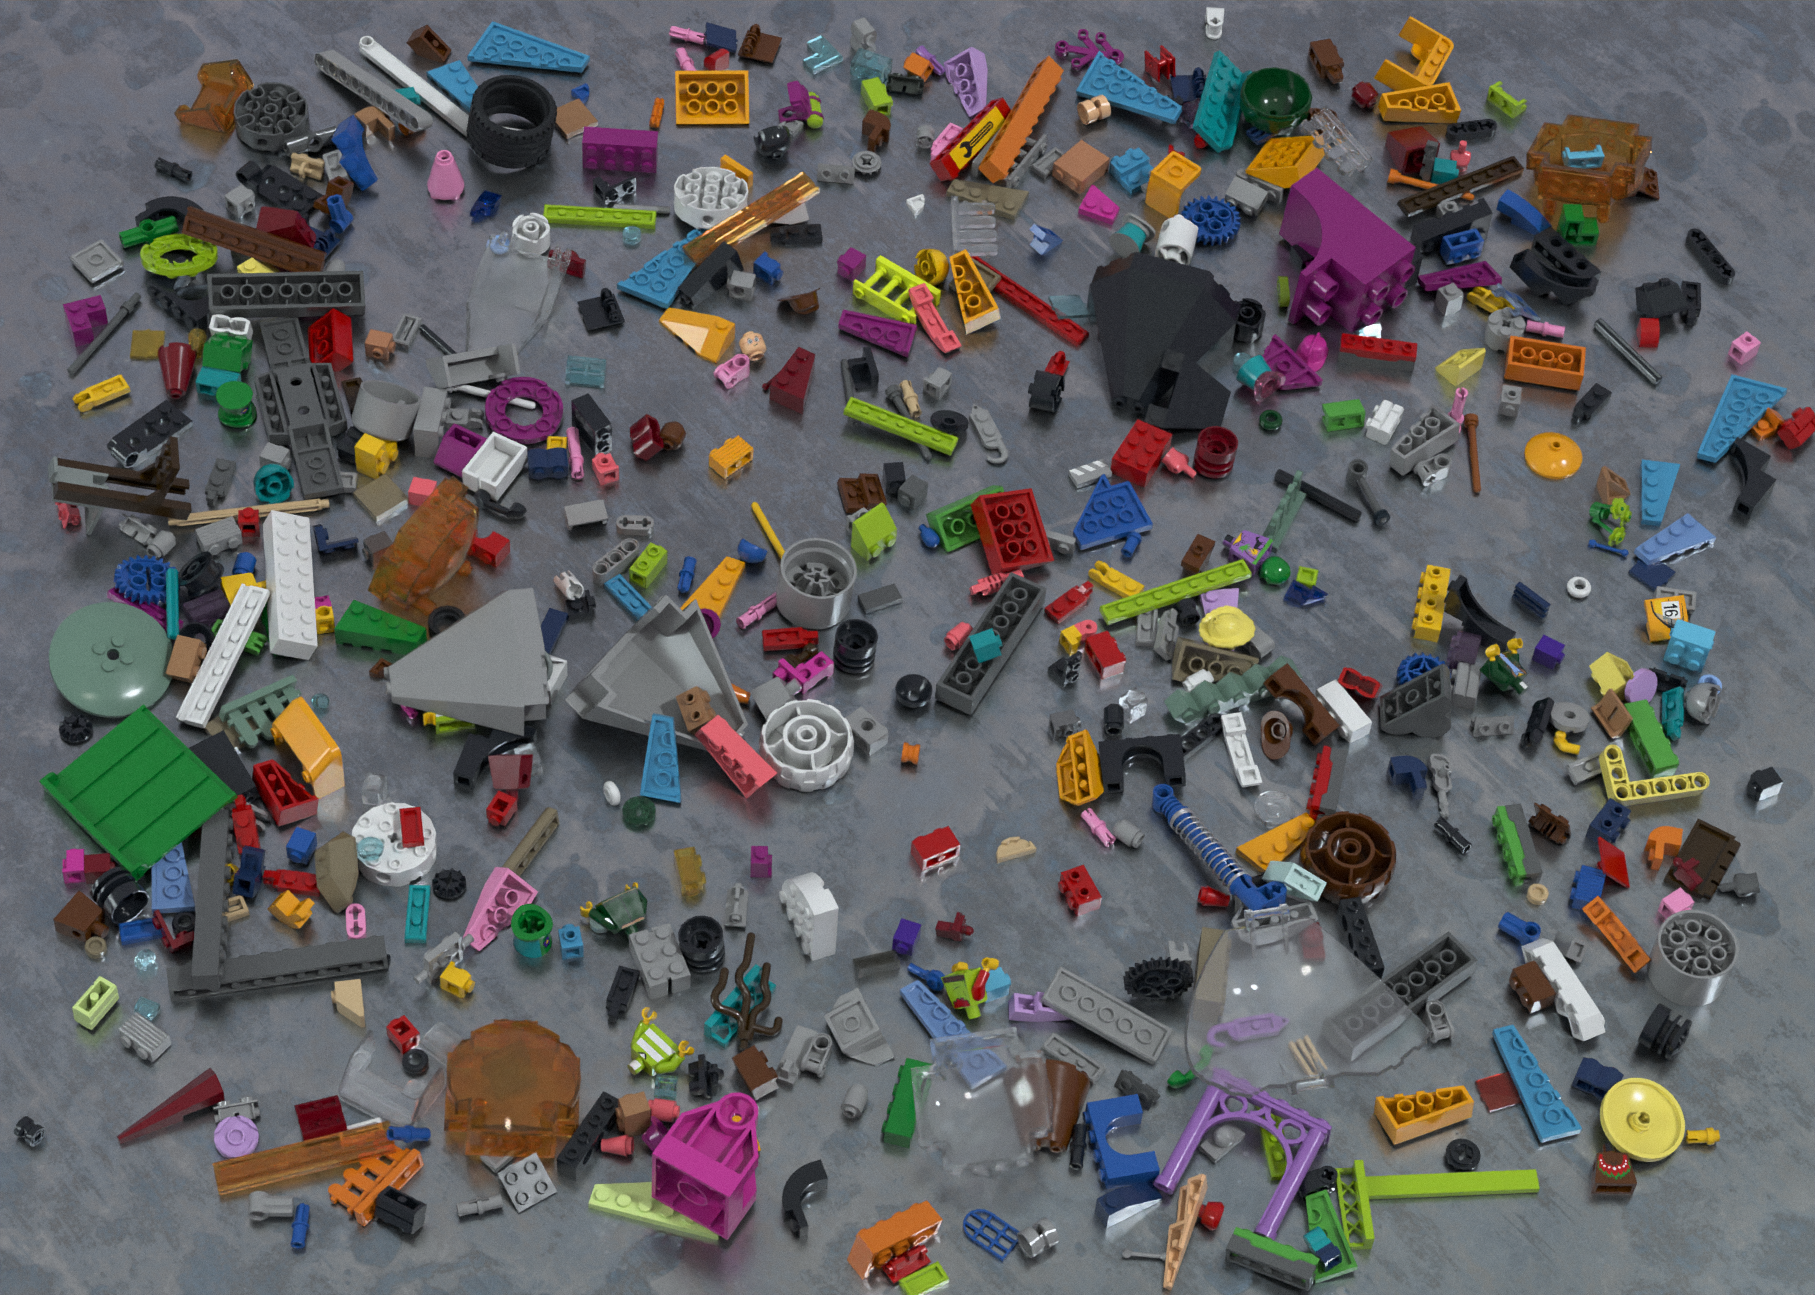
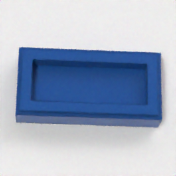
(138, 931)

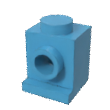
(570, 942)

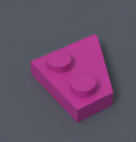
(1099, 206)

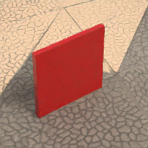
(1613, 862)

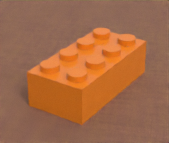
(1545, 363)

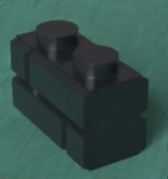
(400, 1210)

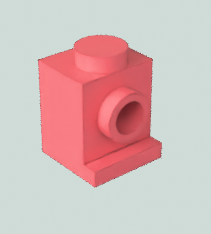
(605, 464)

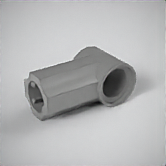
(263, 1205)

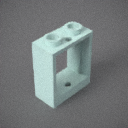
(1296, 879)

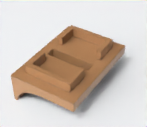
(1605, 709)

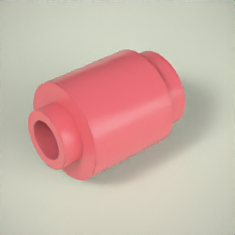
(957, 635)
(664, 1109)

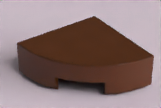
(378, 669)

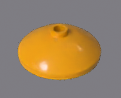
(1553, 455)

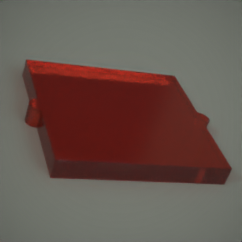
(1498, 1092)

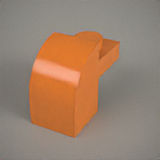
(1662, 841)

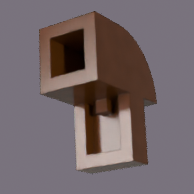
(877, 127)
(335, 186)

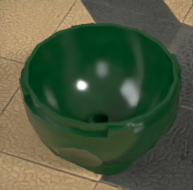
(1275, 100)

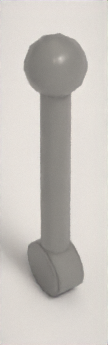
(1127, 1253)

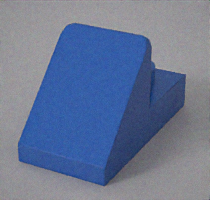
(1044, 239)

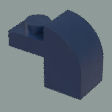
(1409, 770)
(250, 874)

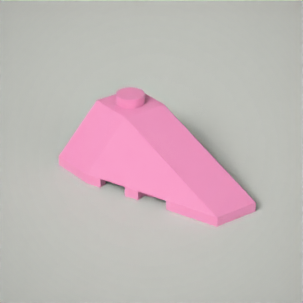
(496, 905)

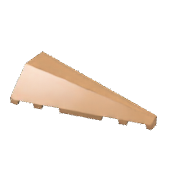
(1179, 1234)

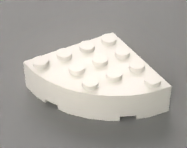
(813, 914)

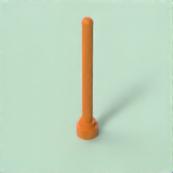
(1395, 177)

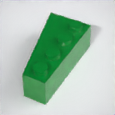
(378, 629)

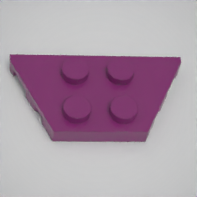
(1285, 360)

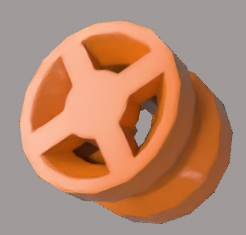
(910, 753)

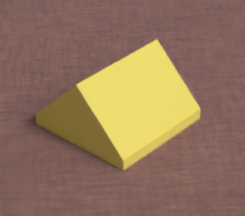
(1461, 365)

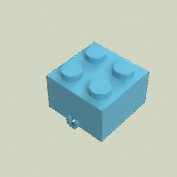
(1689, 645)

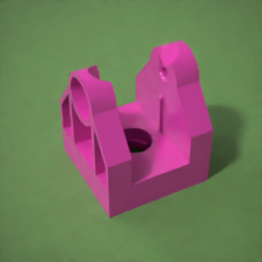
(710, 1163)

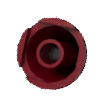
(176, 367)

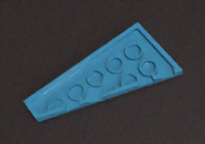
(1126, 90)
(663, 274)
(1737, 412)

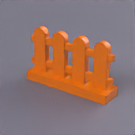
(397, 1174)

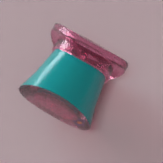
(1260, 378)

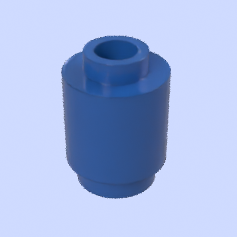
(244, 563)

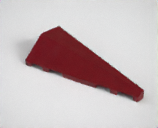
(196, 1095)

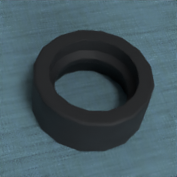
(441, 613)

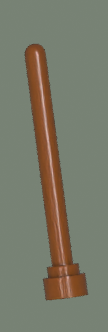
(1470, 423)

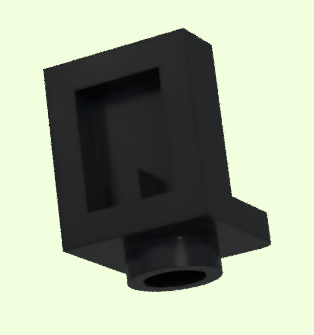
(580, 607)

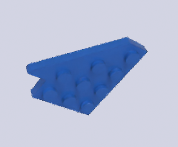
(1110, 515)

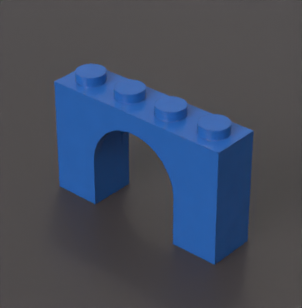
(1117, 1168)

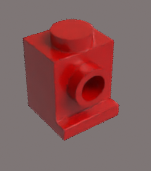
(249, 517)
(501, 809)
(403, 1034)

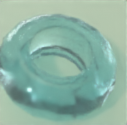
(370, 855)

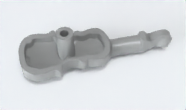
(1441, 768)

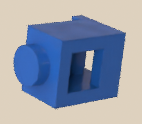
(767, 269)

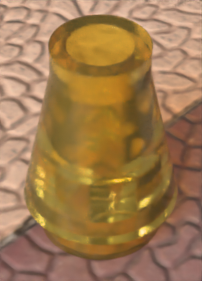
(197, 339)

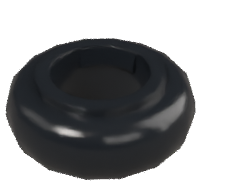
(183, 916)
(415, 1053)

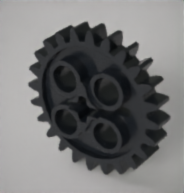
(1158, 979)

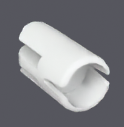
(569, 585)

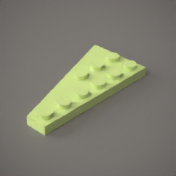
(636, 1202)

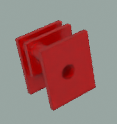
(1165, 65)

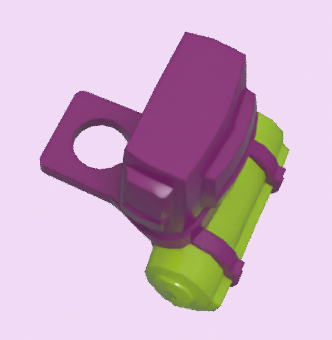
(804, 104)

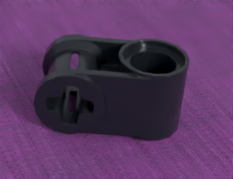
(1316, 1181)

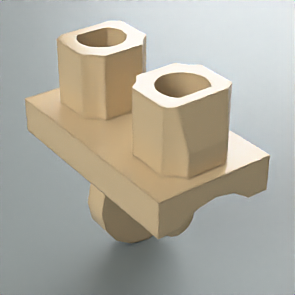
(307, 166)

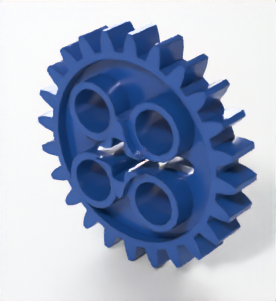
(1213, 218)
(132, 579)

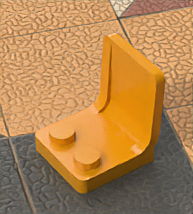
(1168, 183)

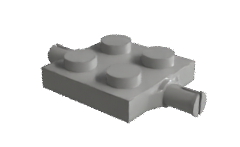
(438, 959)

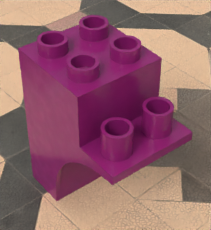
(1356, 255)

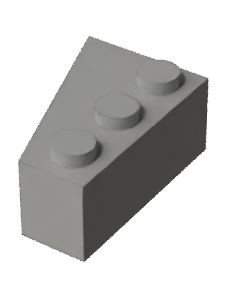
(430, 421)

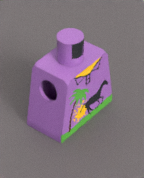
(1250, 547)

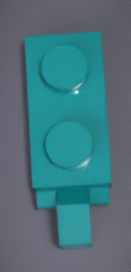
(1673, 712)

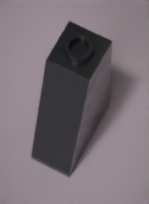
(710, 275)
(224, 761)

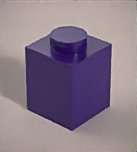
(1548, 652)
(906, 937)

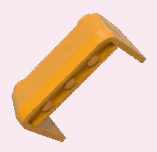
(1428, 47)
(311, 745)

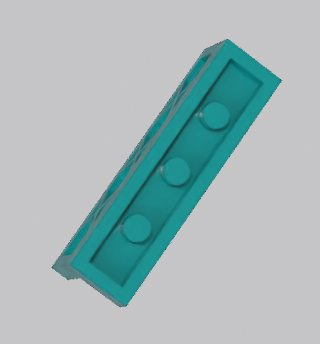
(734, 1000)

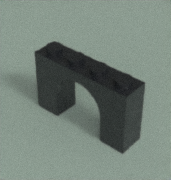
(164, 289)
(1164, 749)

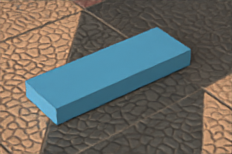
(627, 596)

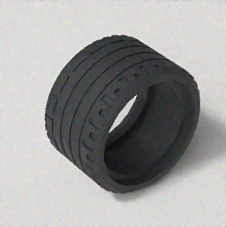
(506, 146)

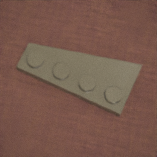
(1006, 200)

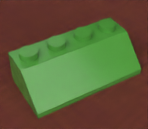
(956, 521)

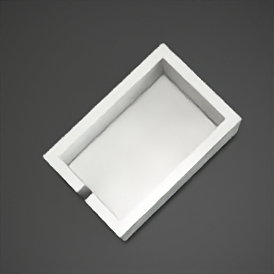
(495, 465)

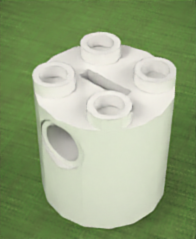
(1177, 240)

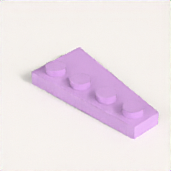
(1218, 598)

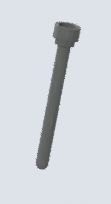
(894, 394)

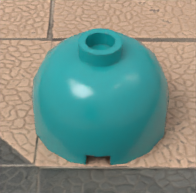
(273, 483)

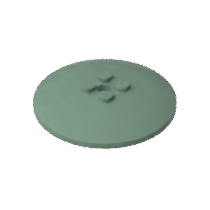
(105, 685)

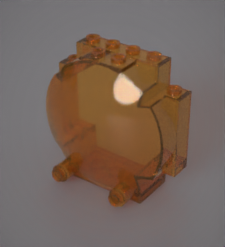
(1597, 187)
(429, 549)
(512, 1090)

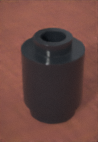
(1113, 719)

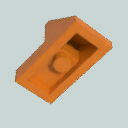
(1767, 425)

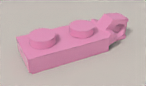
(944, 139)

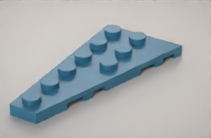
(515, 48)

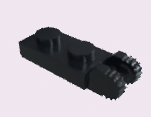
(1538, 722)

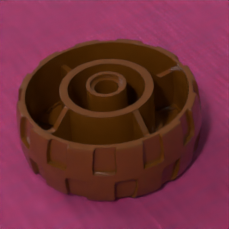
(1350, 856)

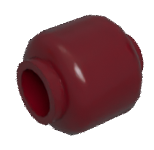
(1364, 95)

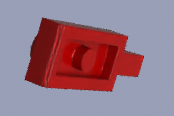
(1069, 602)
(788, 638)
(245, 824)
(294, 881)

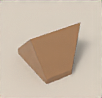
(1611, 486)

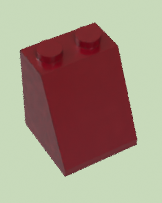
(1407, 148)
(286, 224)

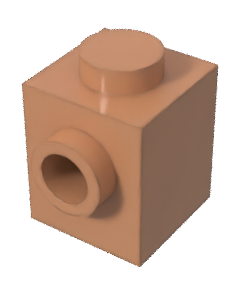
(379, 344)

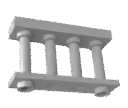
(1019, 169)

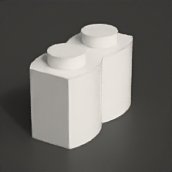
(232, 326)

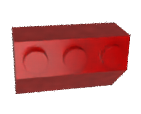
(331, 340)

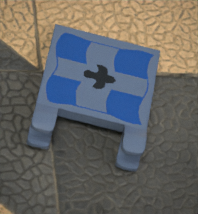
(1517, 302)

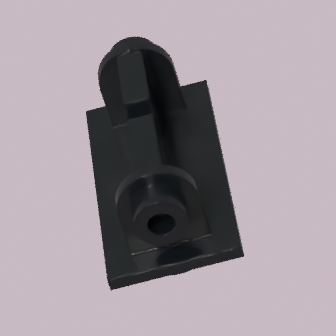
(1668, 682)

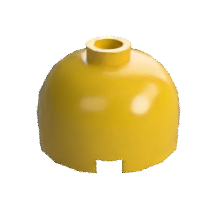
(931, 266)

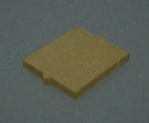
(146, 344)

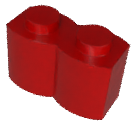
(1364, 685)

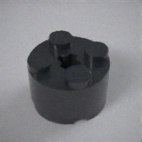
(1249, 320)
(1046, 391)

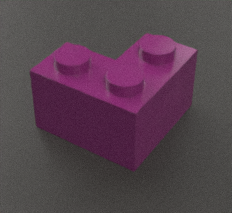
(83, 316)

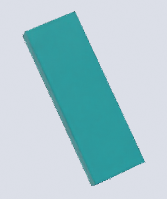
(417, 914)

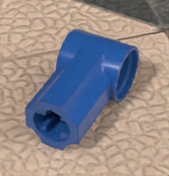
(340, 216)
(1520, 928)

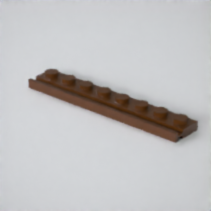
(252, 242)

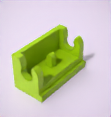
(1505, 101)

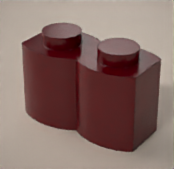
(646, 437)

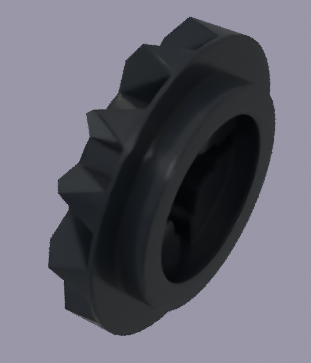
(79, 734)
(455, 888)
(1457, 1147)

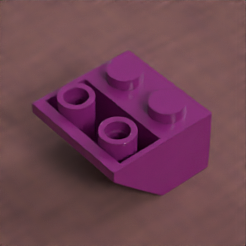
(457, 449)

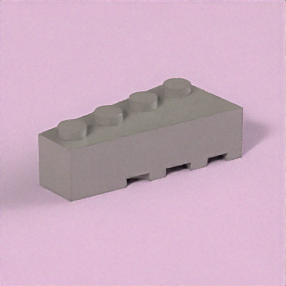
(1424, 440)

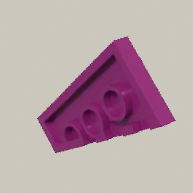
(1464, 276)
(881, 331)

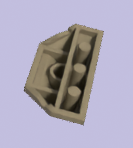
(337, 870)

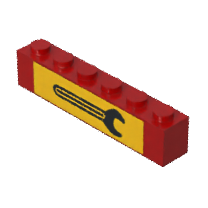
(970, 140)

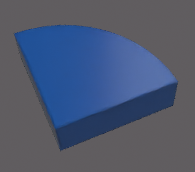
(581, 92)

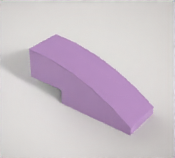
(1030, 1009)

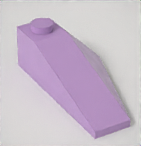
(969, 78)

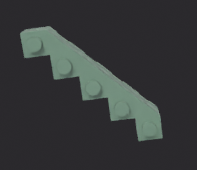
(1226, 694)

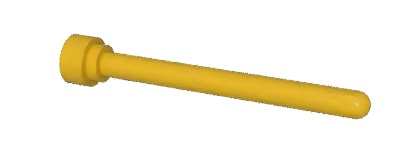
(768, 529)

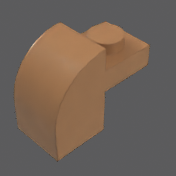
(376, 120)

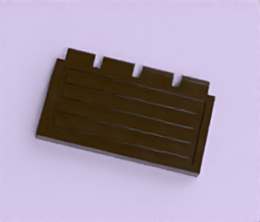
(1715, 853)

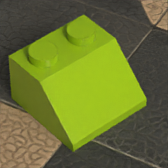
(873, 532)

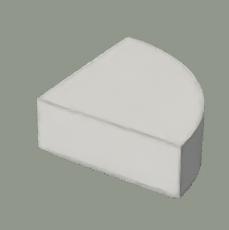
(916, 204)

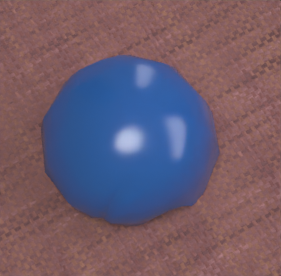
(751, 552)

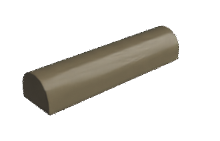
(533, 841)

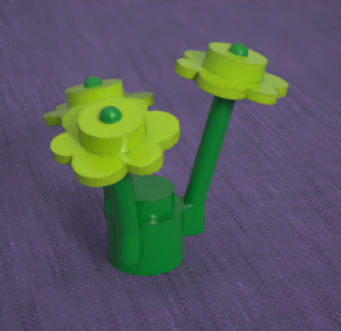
(1618, 510)

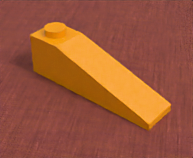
(703, 332)

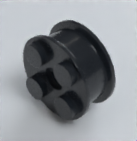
(200, 574)

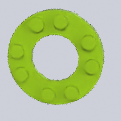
(152, 261)

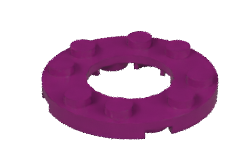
(529, 388)

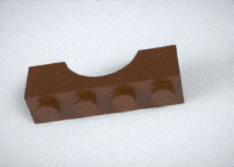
(1317, 720)

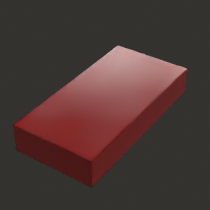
(411, 827)

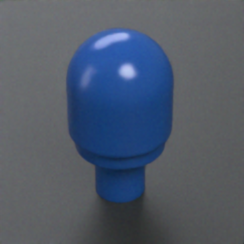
(929, 536)

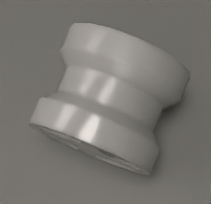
(925, 136)

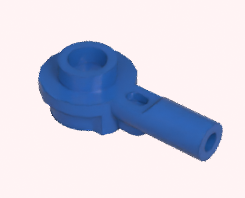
(932, 977)

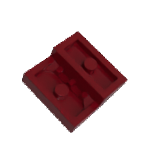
(320, 1117)

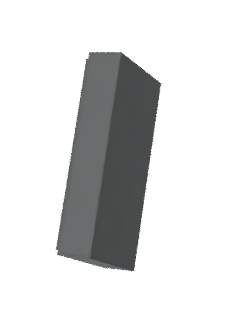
(879, 598)

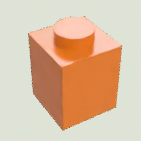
(918, 66)

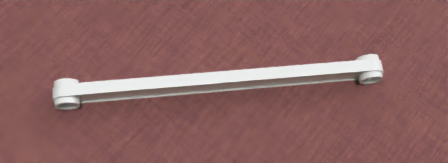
(408, 78)

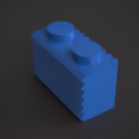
(1588, 886)

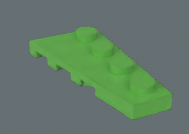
(1322, 1214)

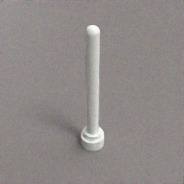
(484, 393)

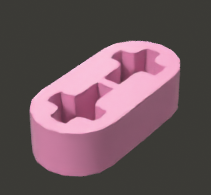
(360, 922)

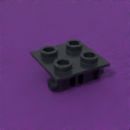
(601, 310)

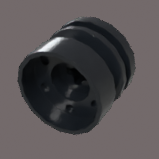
(855, 646)
(119, 895)
(702, 943)
(1664, 1031)

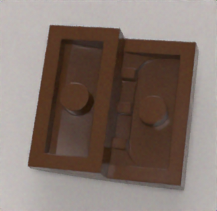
(861, 492)

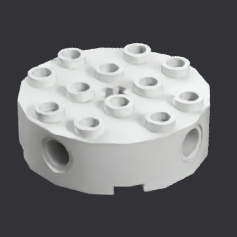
(709, 196)
(397, 864)

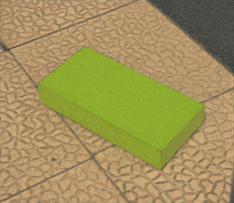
(924, 1280)

